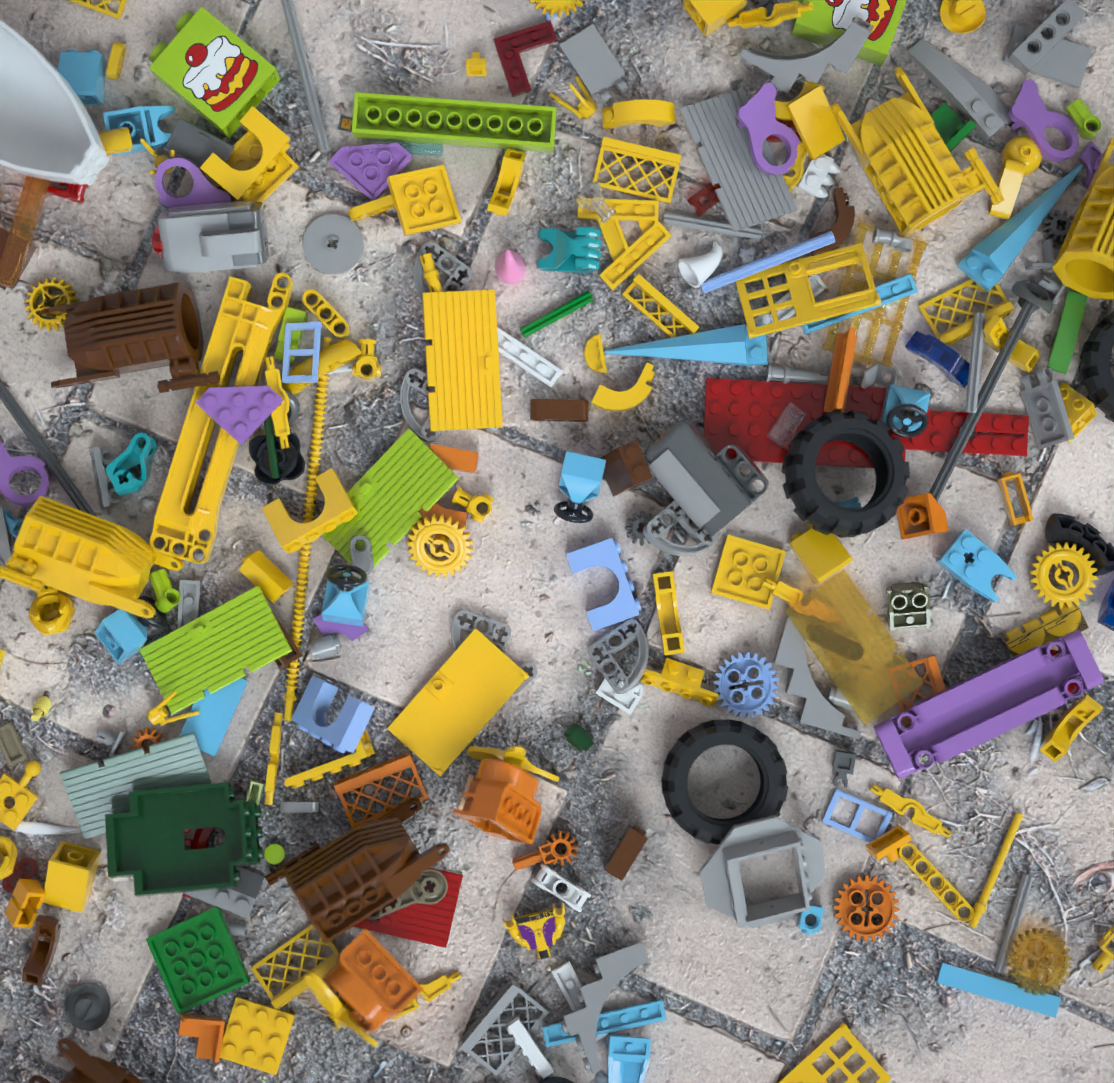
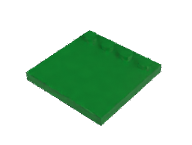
(198, 960)

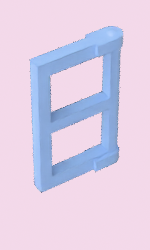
(289, 327)
(862, 804)

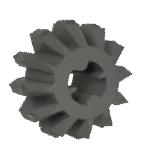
(1053, 221)
(635, 526)

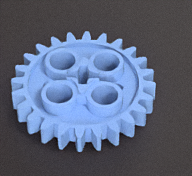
(749, 703)

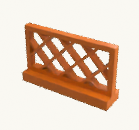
(840, 371)
(935, 681)
(375, 773)

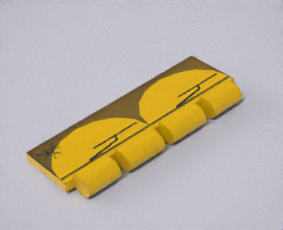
(1052, 627)

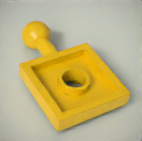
(23, 796)

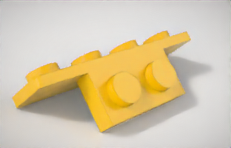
(680, 680)

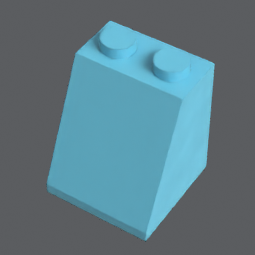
(85, 74)

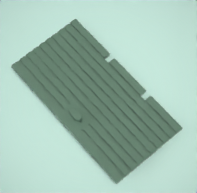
(106, 789)

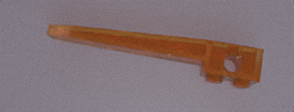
(22, 229)

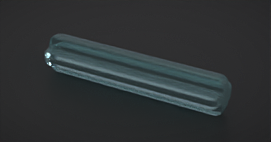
(421, 148)

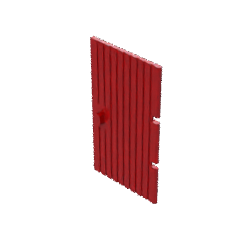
(420, 921)

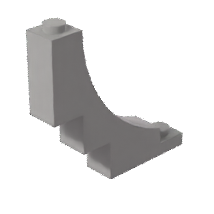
(815, 708)

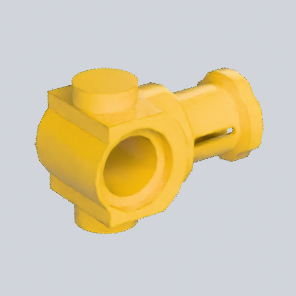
(367, 360)
(474, 501)

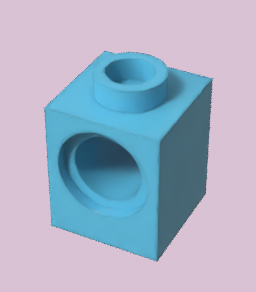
(816, 910)

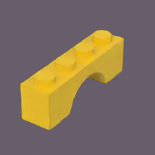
(668, 613)

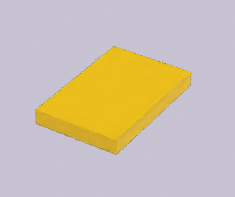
(815, 122)

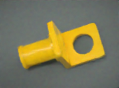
(1107, 955)

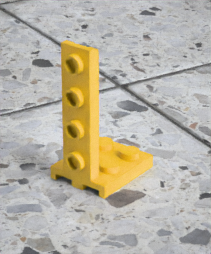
(363, 749)

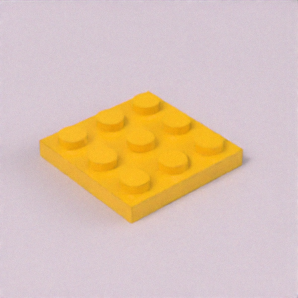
(248, 154)
(424, 200)
(744, 568)
(256, 1035)

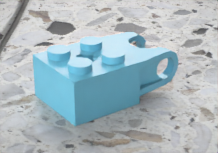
(143, 122)
(982, 566)

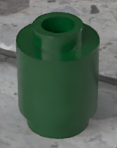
(578, 737)

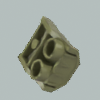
(908, 605)

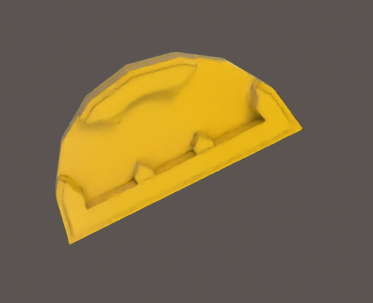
(595, 355)

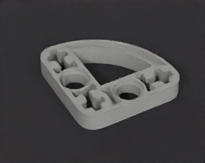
(452, 272)
(404, 401)
(670, 547)
(490, 633)
(608, 651)

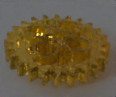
(1049, 947)

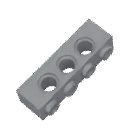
(1071, 16)

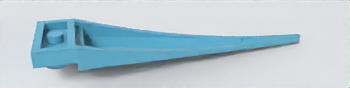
(997, 252)
(721, 345)
(627, 1058)

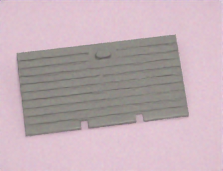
(744, 190)

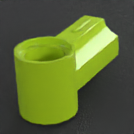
(1082, 116)
(166, 596)

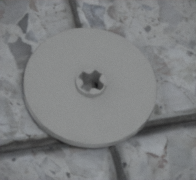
(334, 228)

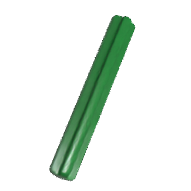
(556, 314)

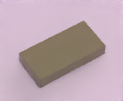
(12, 745)

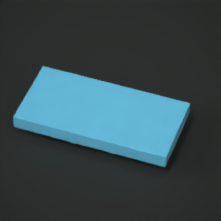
(214, 716)

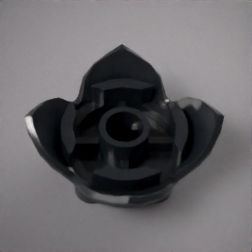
(289, 468)

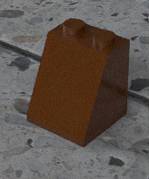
(626, 468)

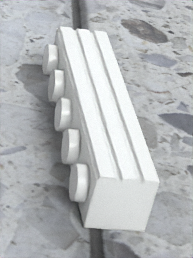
(529, 1047)

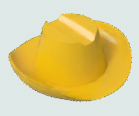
(962, 15)

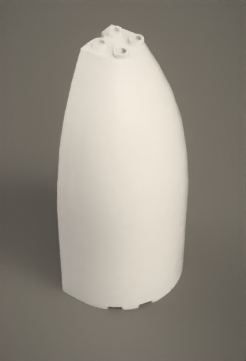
(42, 118)

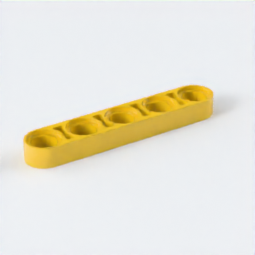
(939, 891)

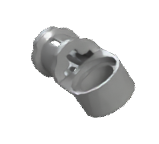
(890, 237)

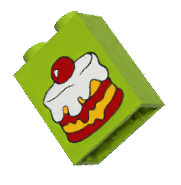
(834, 17)
(213, 71)

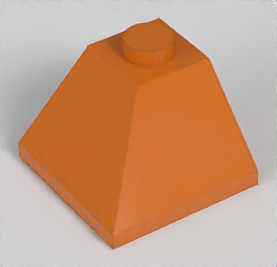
(921, 516)

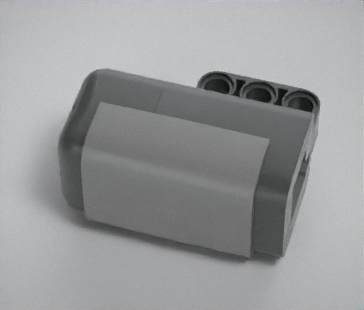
(700, 478)

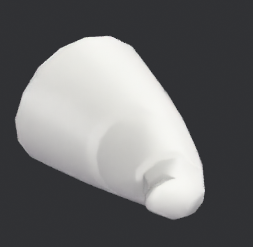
(699, 268)

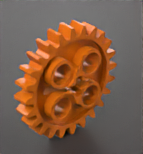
(884, 908)

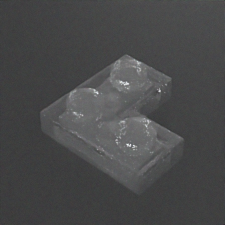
(786, 425)

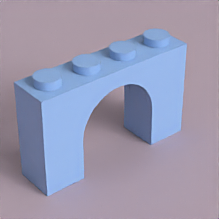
(606, 555)
(312, 716)

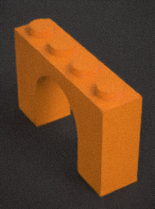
(456, 460)

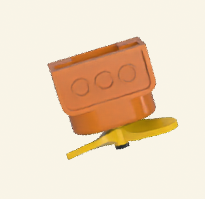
(504, 794)
(364, 987)

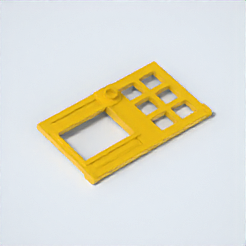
(801, 292)
(807, 1073)

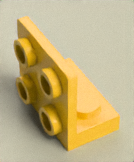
(1078, 408)

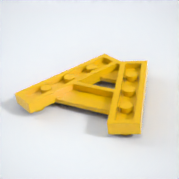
(627, 259)

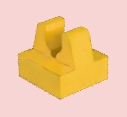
(476, 66)

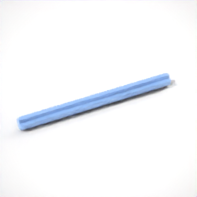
(768, 262)

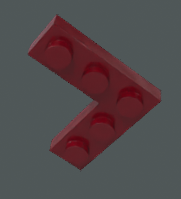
(512, 44)

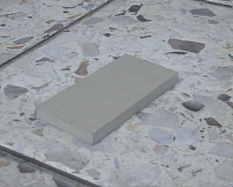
(1063, 63)

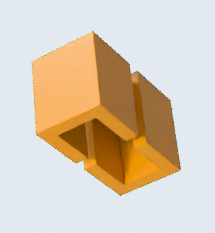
(22, 909)

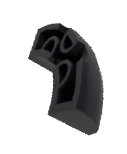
(1065, 528)

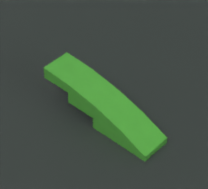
(1067, 332)

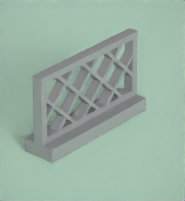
(487, 1020)

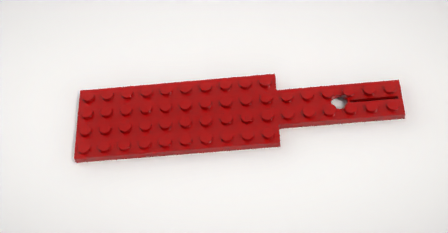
(747, 410)

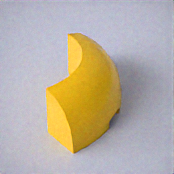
(116, 140)
(329, 360)

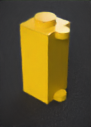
(263, 572)

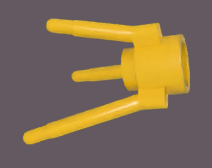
(586, 107)
(158, 159)
(159, 713)

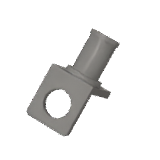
(1049, 255)
(1052, 286)
(873, 374)
(111, 740)

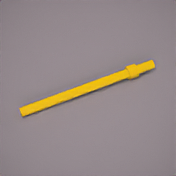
(980, 906)

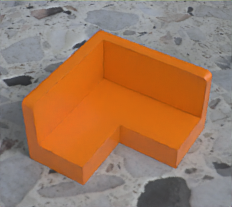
(208, 1032)

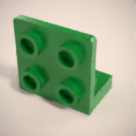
(951, 126)

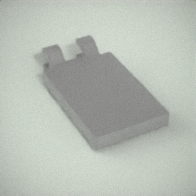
(594, 63)
(1046, 409)

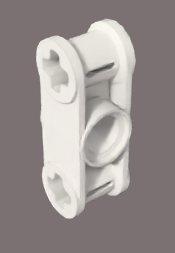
(569, 896)

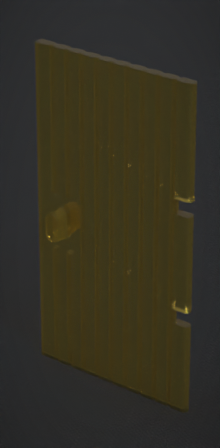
(853, 647)

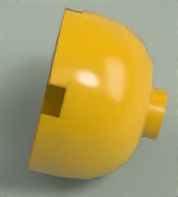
(1022, 150)

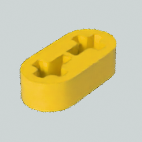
(116, 61)

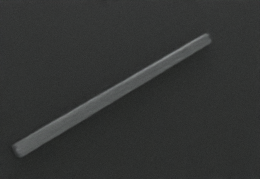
(983, 397)
(43, 450)

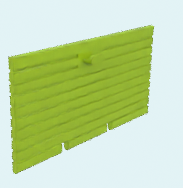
(391, 495)
(215, 649)

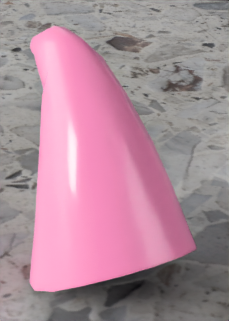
(510, 267)

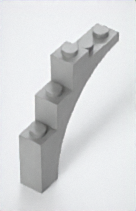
(811, 65)
(593, 995)

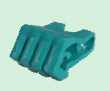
(571, 250)
(134, 455)

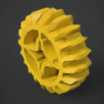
(42, 290)

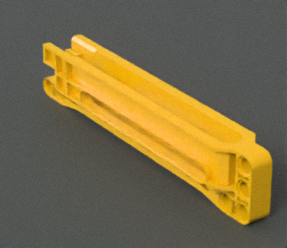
(237, 329)

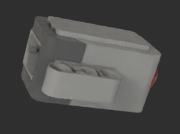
(212, 237)

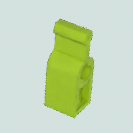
(291, 316)

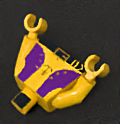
(537, 929)

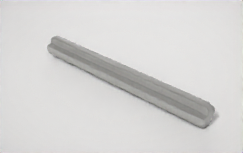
(710, 225)
(975, 363)
(1014, 922)

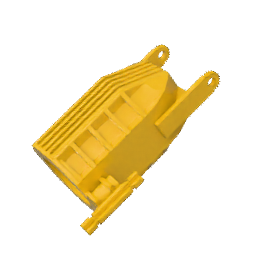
(911, 161)
(1088, 249)
(83, 557)

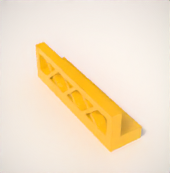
(663, 303)

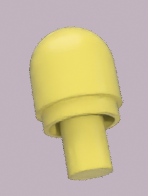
(41, 707)

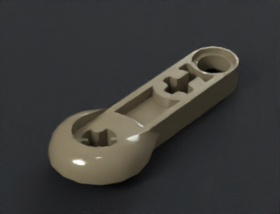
(418, 894)

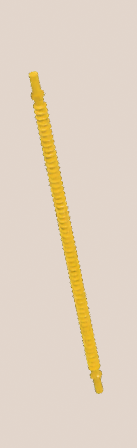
(321, 394)

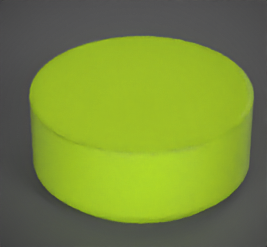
(275, 853)

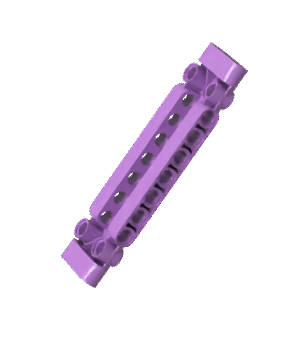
(989, 704)

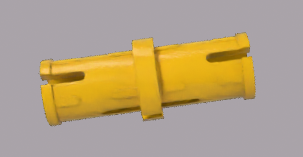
(430, 273)

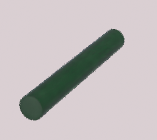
(271, 448)

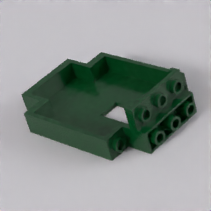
(151, 839)

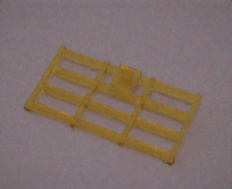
(850, 285)

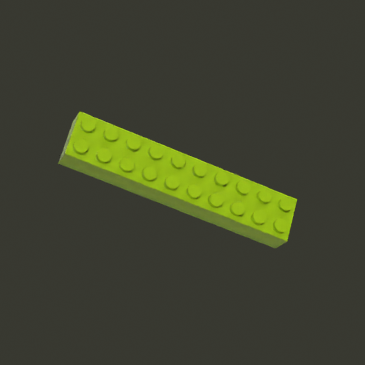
(454, 122)

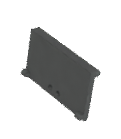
(194, 144)

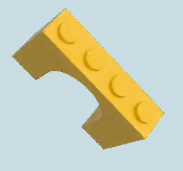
(238, 182)
(337, 510)

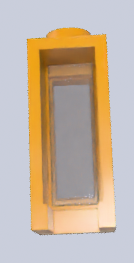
(1015, 498)

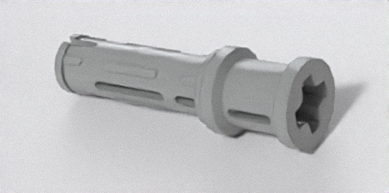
(787, 374)

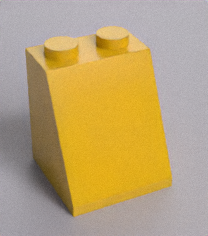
(712, 13)
(819, 553)
(71, 876)

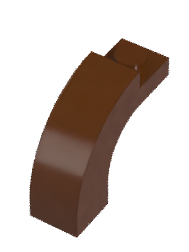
(843, 224)
(43, 950)

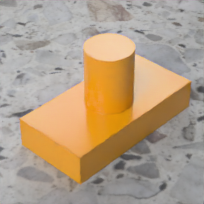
(888, 844)

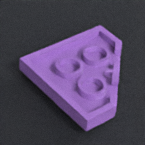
(371, 165)
(240, 408)

